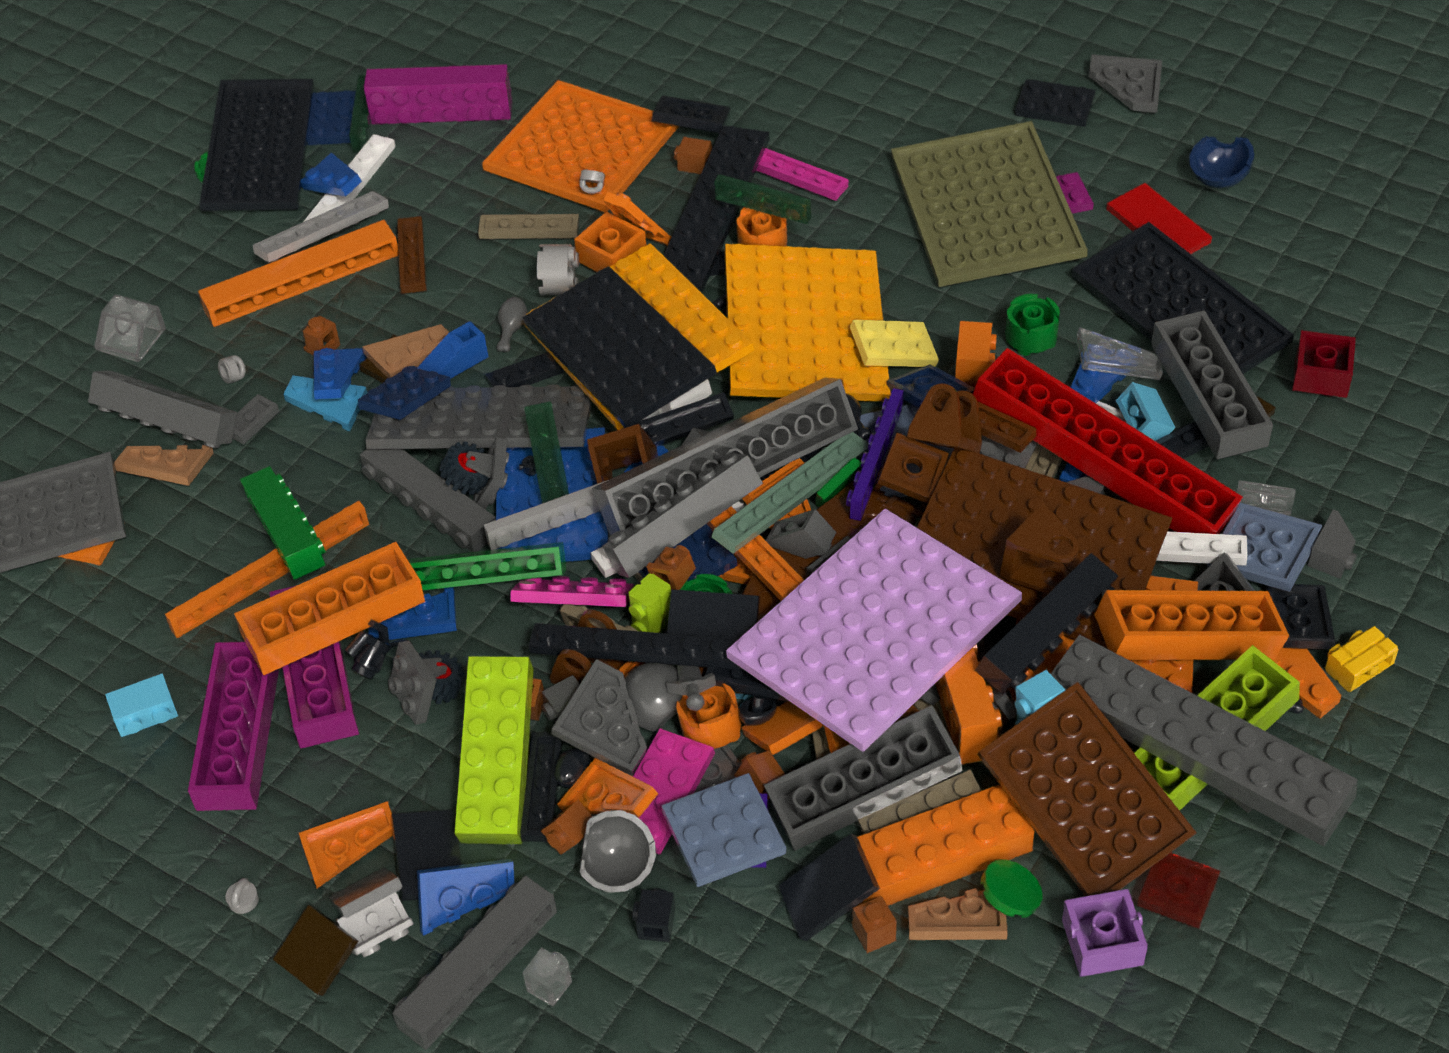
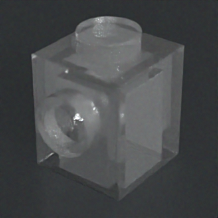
(547, 976)

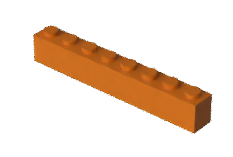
(298, 273)

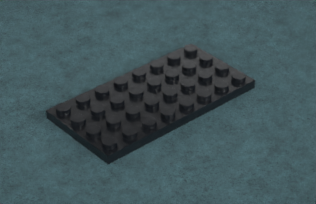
(257, 145)
(1156, 279)
(619, 346)

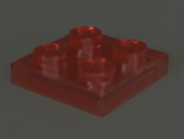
(1179, 889)

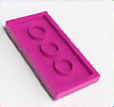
(564, 591)
(674, 770)

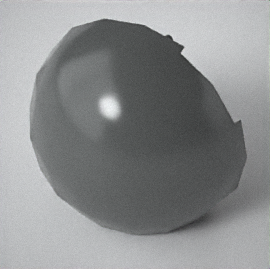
(649, 694)
(616, 851)

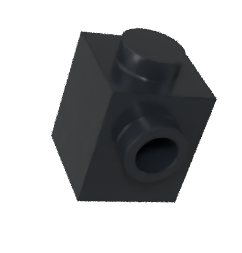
(654, 915)

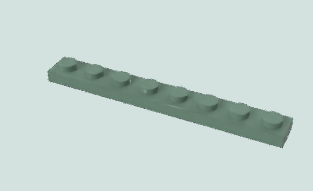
(788, 493)

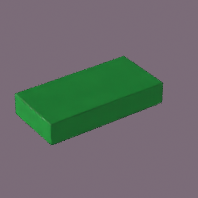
(838, 482)

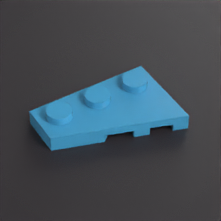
(341, 410)

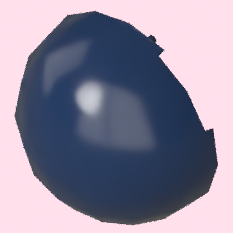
(1220, 163)

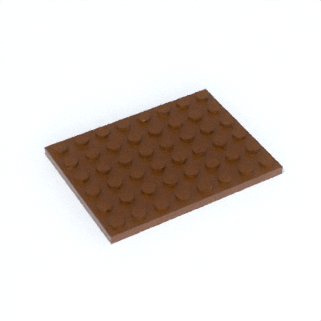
(987, 499)

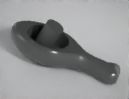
(510, 321)

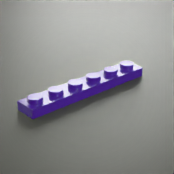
(872, 461)

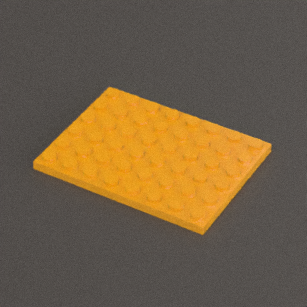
(681, 306)
(799, 318)

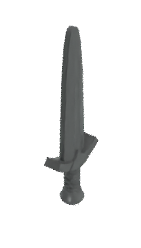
(691, 684)

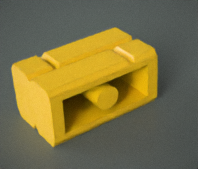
(1360, 658)

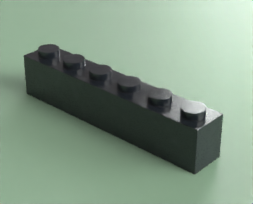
(1046, 624)

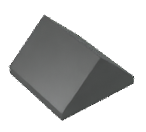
(1223, 576)

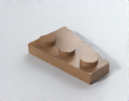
(405, 350)
(167, 465)
(957, 919)

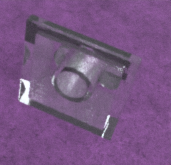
(128, 328)

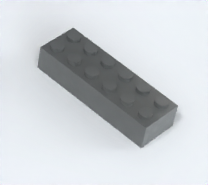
(1211, 385)
(858, 783)

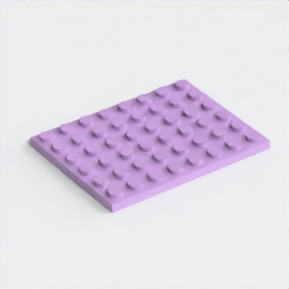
(874, 628)

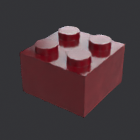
(1324, 364)

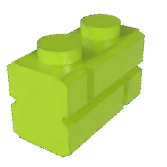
(650, 604)

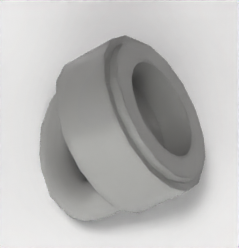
(594, 177)
(229, 370)
(242, 896)

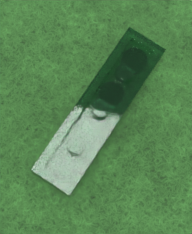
(360, 117)
(763, 199)
(546, 451)

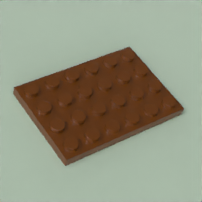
(1086, 793)

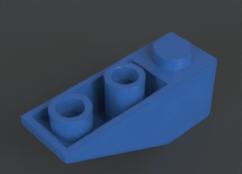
(457, 351)

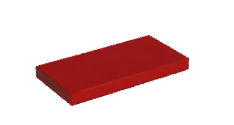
(1146, 205)

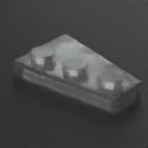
(1116, 357)

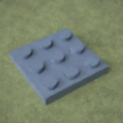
(1275, 545)
(723, 830)

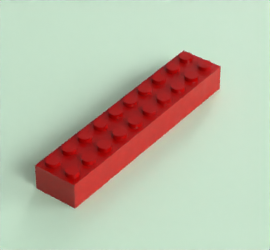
(1106, 446)

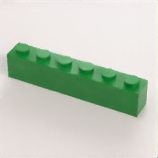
(284, 522)
(490, 566)

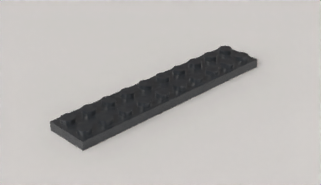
(708, 220)

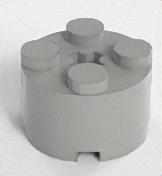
(557, 268)

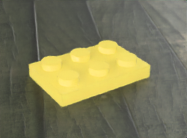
(893, 343)

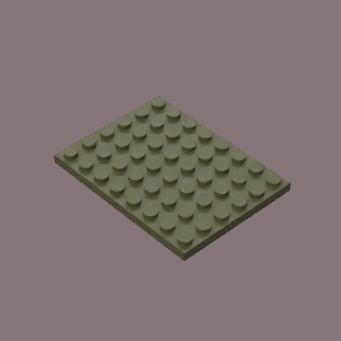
(987, 204)

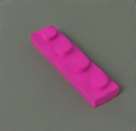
(802, 174)

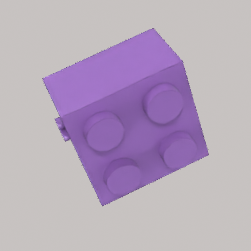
(1104, 932)

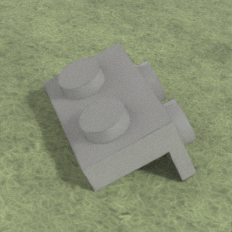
(376, 924)

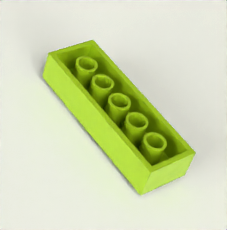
(1249, 689)
(494, 750)

